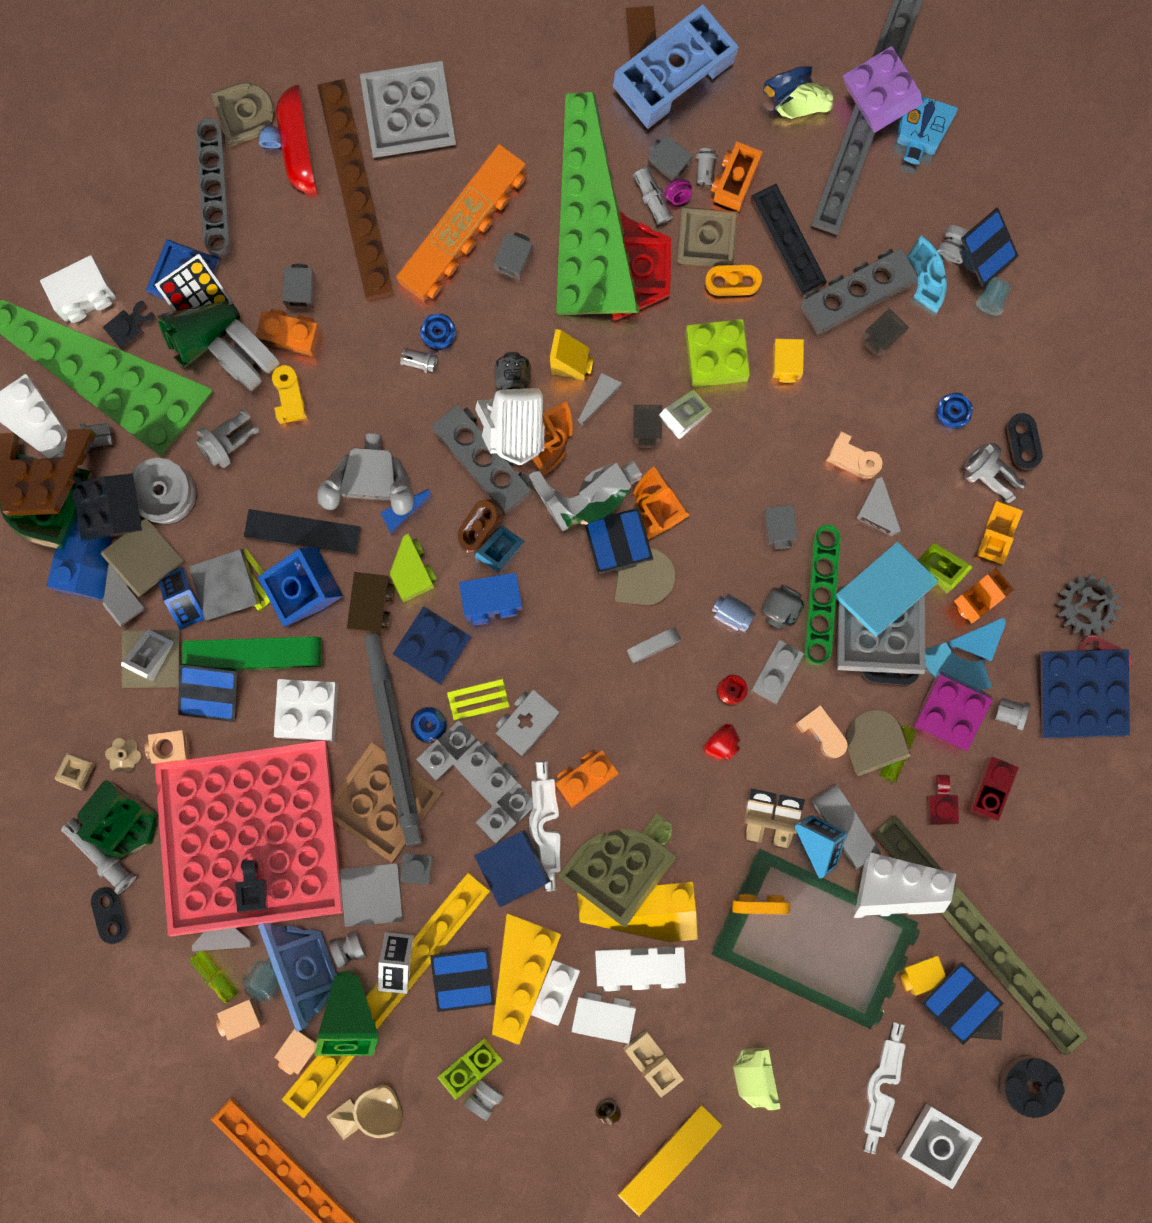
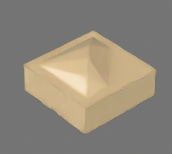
(74, 771)
(343, 1119)

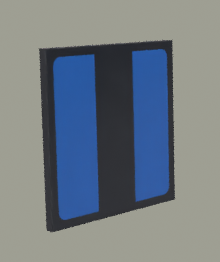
(988, 247)
(619, 541)
(207, 692)
(462, 979)
(962, 1003)

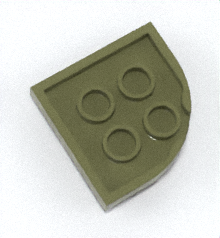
(617, 871)

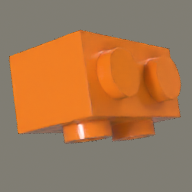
(737, 177)
(288, 333)
(587, 778)

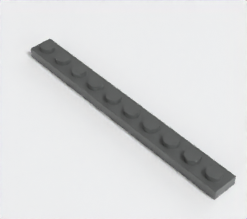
(858, 132)

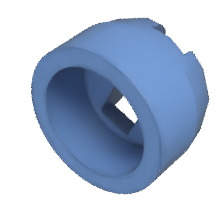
(270, 137)

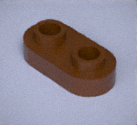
(481, 522)

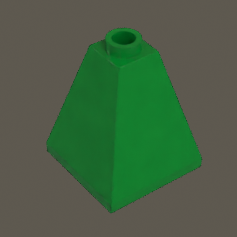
(347, 1020)

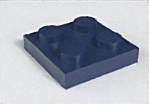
(432, 645)

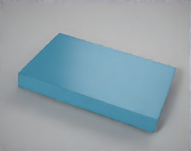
(886, 589)

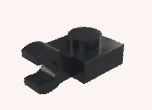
(251, 893)

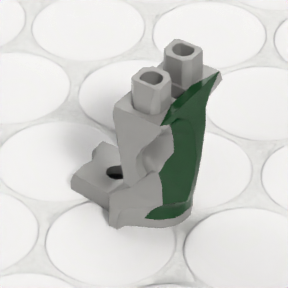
(598, 496)

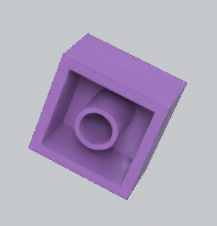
(882, 89)

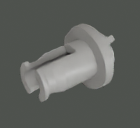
(217, 446)
(984, 465)

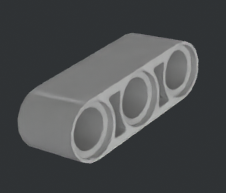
(837, 811)

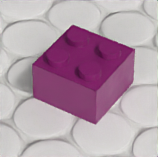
(953, 710)

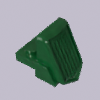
(116, 821)

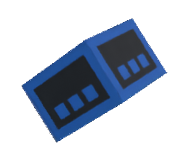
(181, 599)

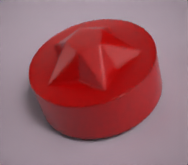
(732, 689)

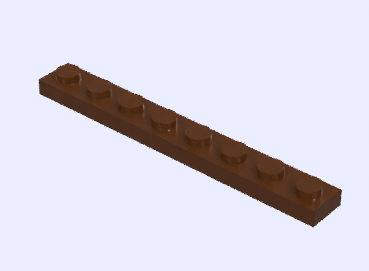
(355, 189)

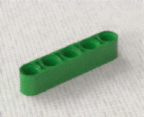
(820, 581)
(254, 653)

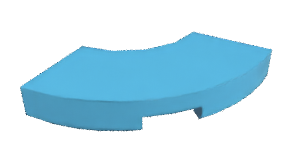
(930, 273)
(944, 660)

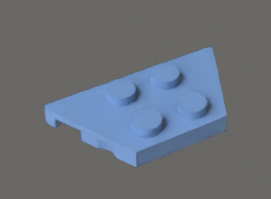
(301, 969)

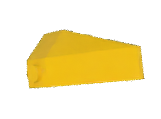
(664, 915)

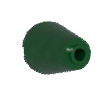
(194, 328)

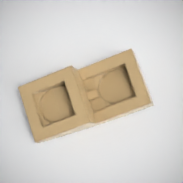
(653, 1063)

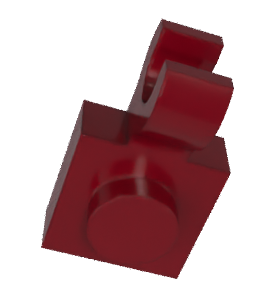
(942, 806)

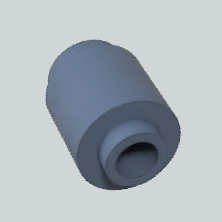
(733, 613)

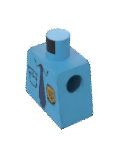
(924, 128)

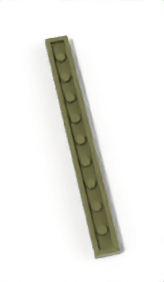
(989, 945)

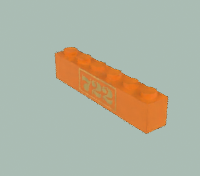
(462, 223)

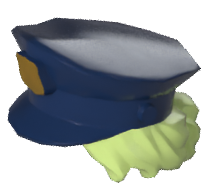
(797, 94)

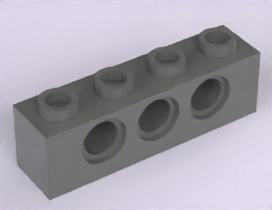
(824, 318)
(461, 420)

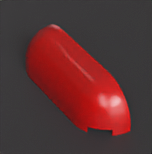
(295, 140)

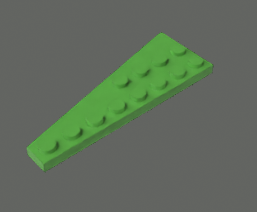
(592, 248)
(129, 390)

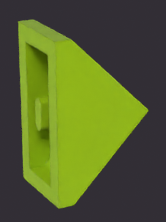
(944, 566)

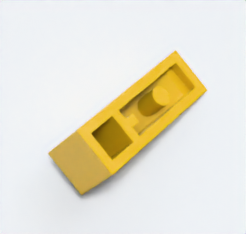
(570, 357)

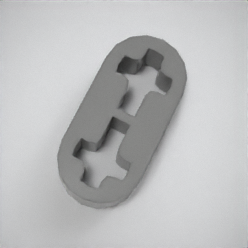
(654, 645)

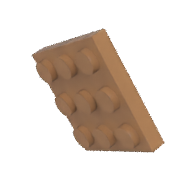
(368, 807)

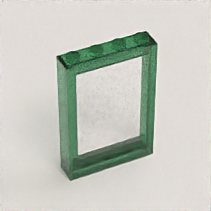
(819, 945)

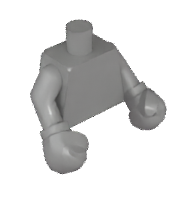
(368, 475)

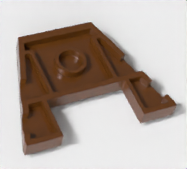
(40, 483)

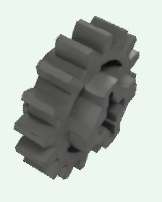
(1093, 615)

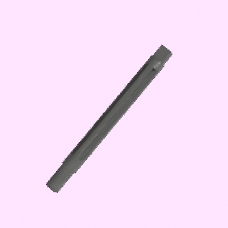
(393, 741)

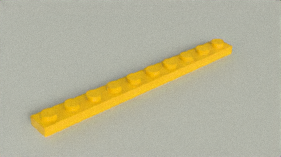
(427, 942)

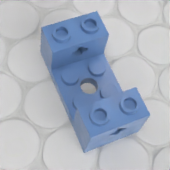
(652, 83)

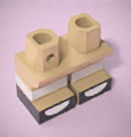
(785, 816)

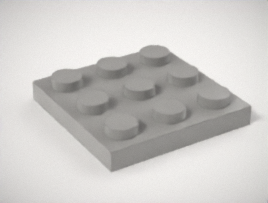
(407, 109)
(895, 650)

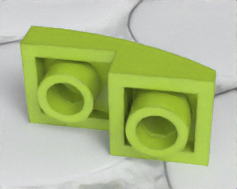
(469, 1069)

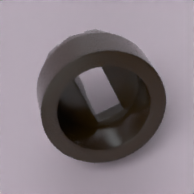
(605, 1106)

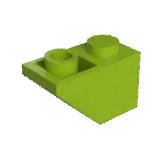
(409, 572)

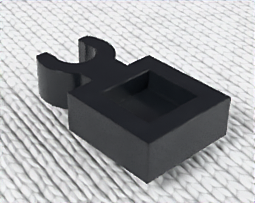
(125, 327)

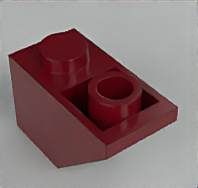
(993, 787)

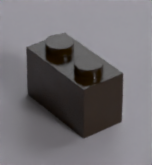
(369, 603)

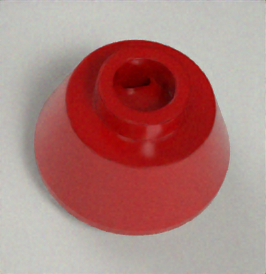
(723, 743)

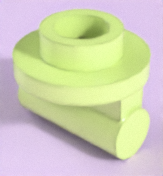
(658, 829)

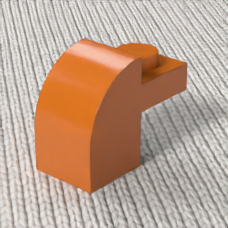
(983, 596)

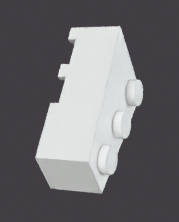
(32, 417)
(902, 887)
(640, 967)

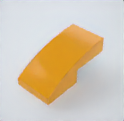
(999, 532)

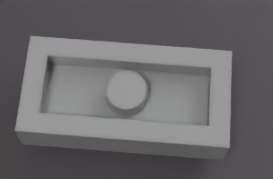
(777, 672)

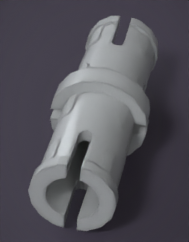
(653, 195)

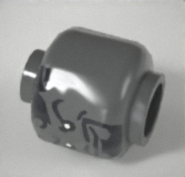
(512, 372)
(783, 606)

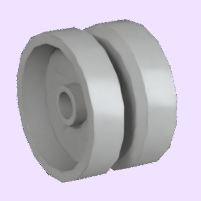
(243, 355)
(178, 492)

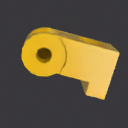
(290, 394)

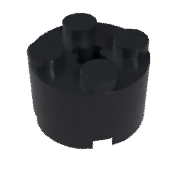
(1048, 1086)

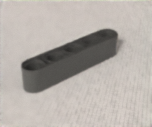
(214, 175)

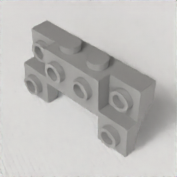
(485, 773)

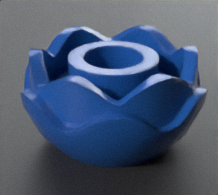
(435, 322)
(959, 402)
(437, 727)

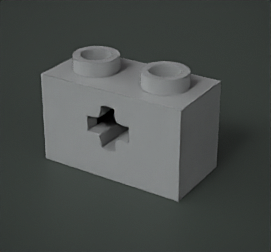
(542, 717)

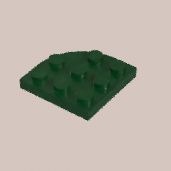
(48, 529)

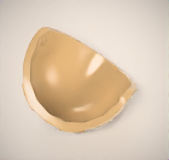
(378, 1112)

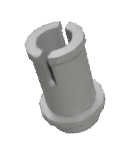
(706, 166)
(420, 360)

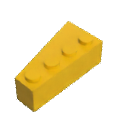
(523, 968)

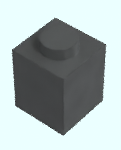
(669, 158)
(513, 255)
(298, 286)
(780, 526)
(417, 868)

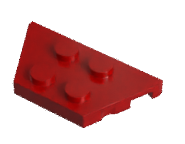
(649, 262)

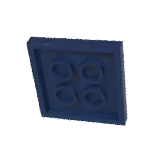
(1085, 693)

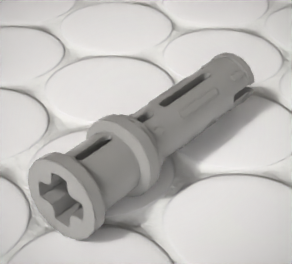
(107, 865)

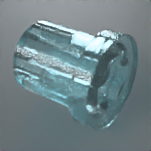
(994, 297)

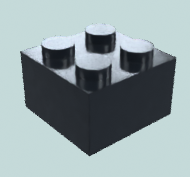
(106, 507)

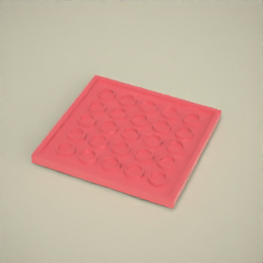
(243, 808)

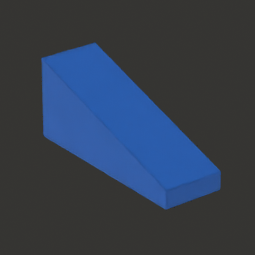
(395, 521)

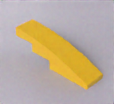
(669, 1160)

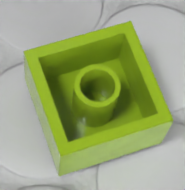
(717, 353)

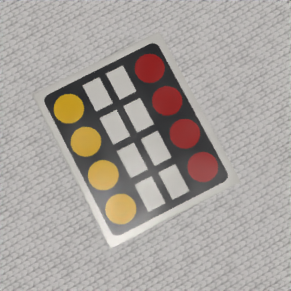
(192, 286)

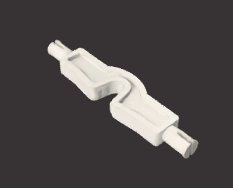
(544, 810)
(880, 1103)

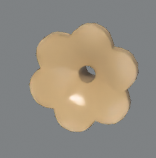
(129, 759)

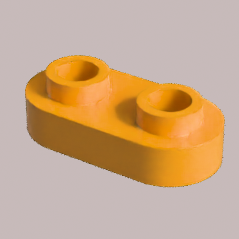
(732, 279)
(749, 905)

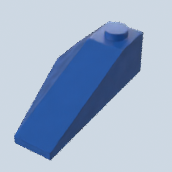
(80, 566)

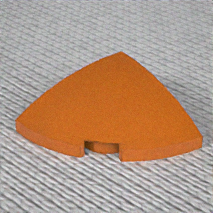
(556, 432)
(658, 503)

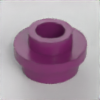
(678, 191)

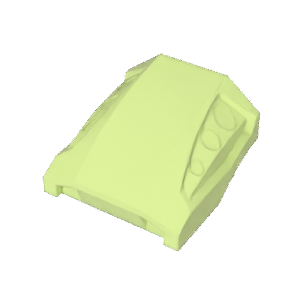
(756, 1078)

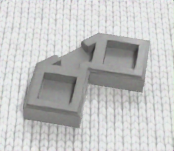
(119, 599)

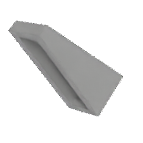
(602, 392)

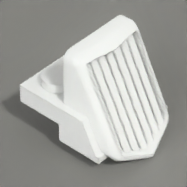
(513, 424)

